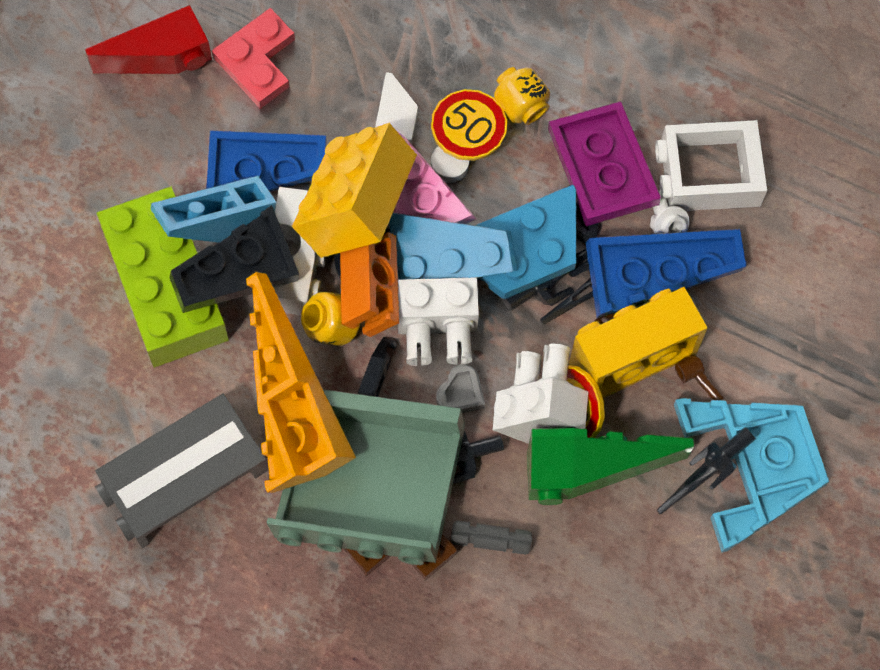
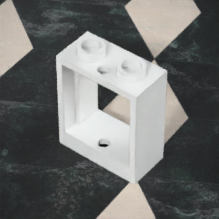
(721, 196)

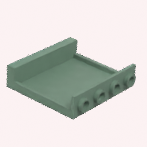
(391, 493)

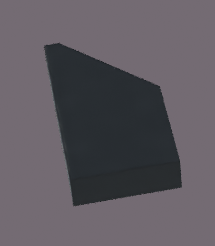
(377, 368)

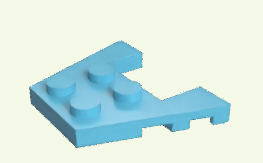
(775, 468)

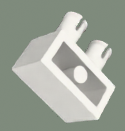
(438, 307)
(543, 401)

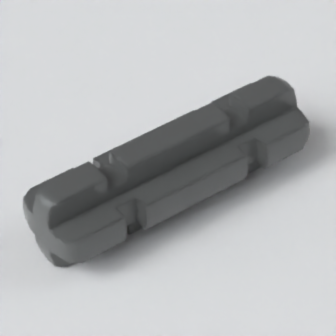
(491, 537)

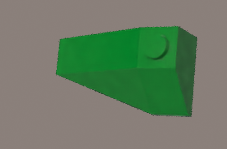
(570, 464)

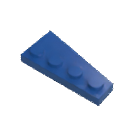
(639, 266)

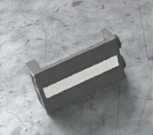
(179, 468)

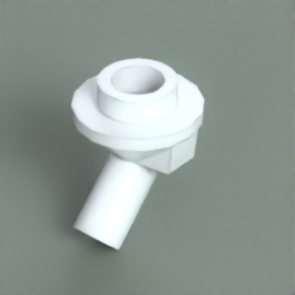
(668, 219)

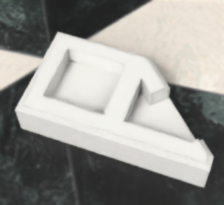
(397, 108)

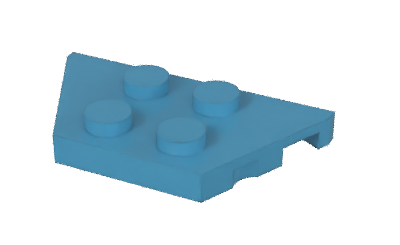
(541, 239)

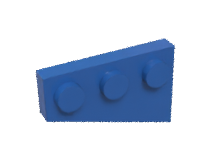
(274, 157)

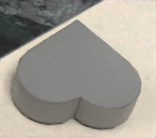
(461, 390)

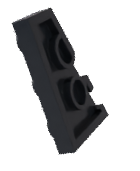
(222, 269)

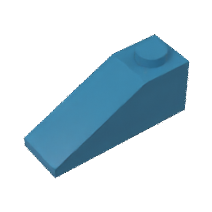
(213, 211)

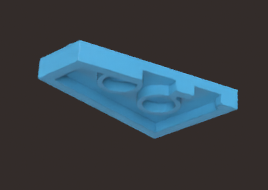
(449, 249)

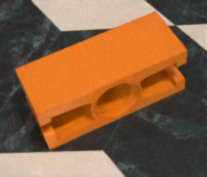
(370, 286)

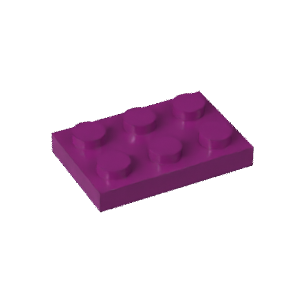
(604, 163)

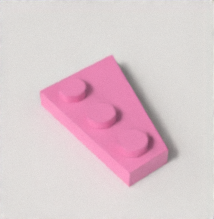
(429, 196)

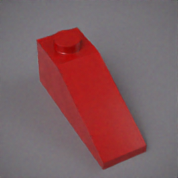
(157, 47)

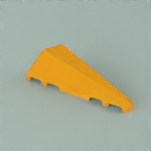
(298, 419)

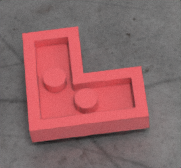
(248, 53)

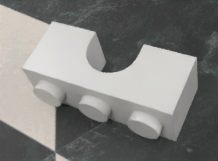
(296, 294)

